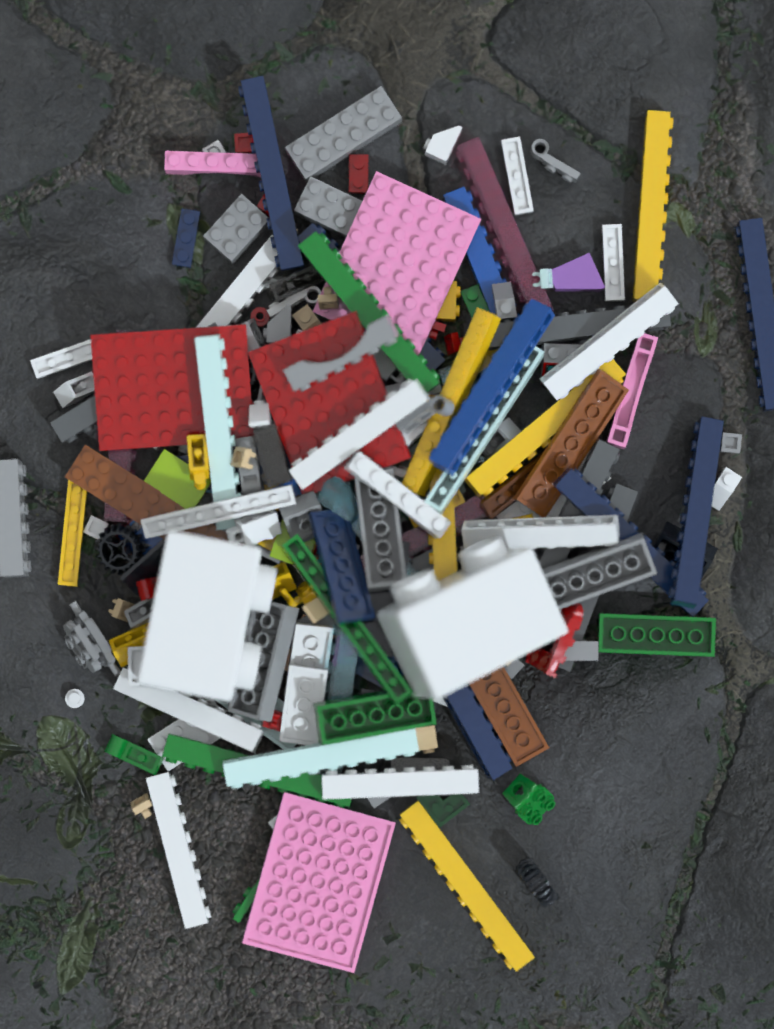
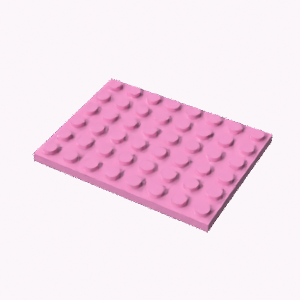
(405, 254)
(318, 882)

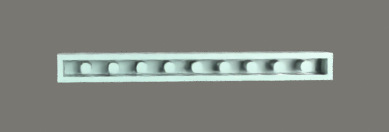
(217, 420)
(448, 485)
(317, 756)

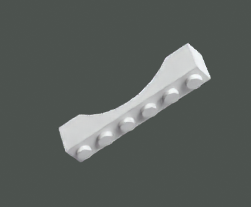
(399, 495)

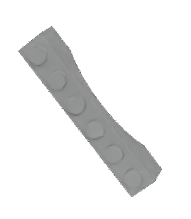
(378, 333)

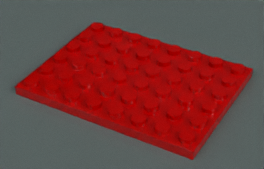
(152, 386)
(324, 408)

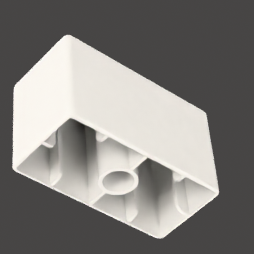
(204, 616)
(471, 619)

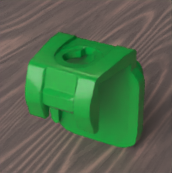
(532, 803)

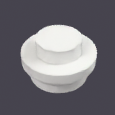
(74, 698)

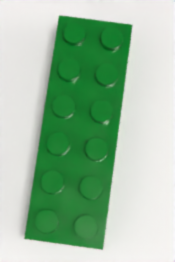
(656, 635)
(370, 716)

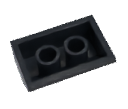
(668, 544)
(145, 568)

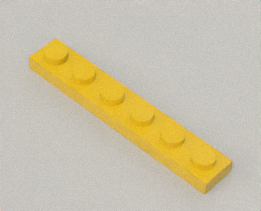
(72, 535)

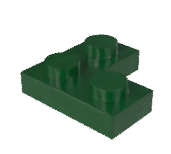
(443, 810)

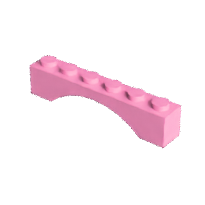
(209, 162)
(634, 381)

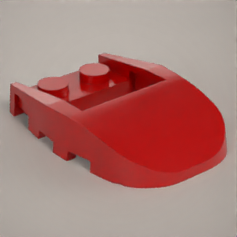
(549, 662)

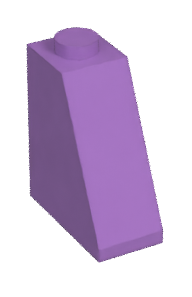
(577, 276)

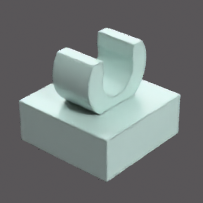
(546, 279)

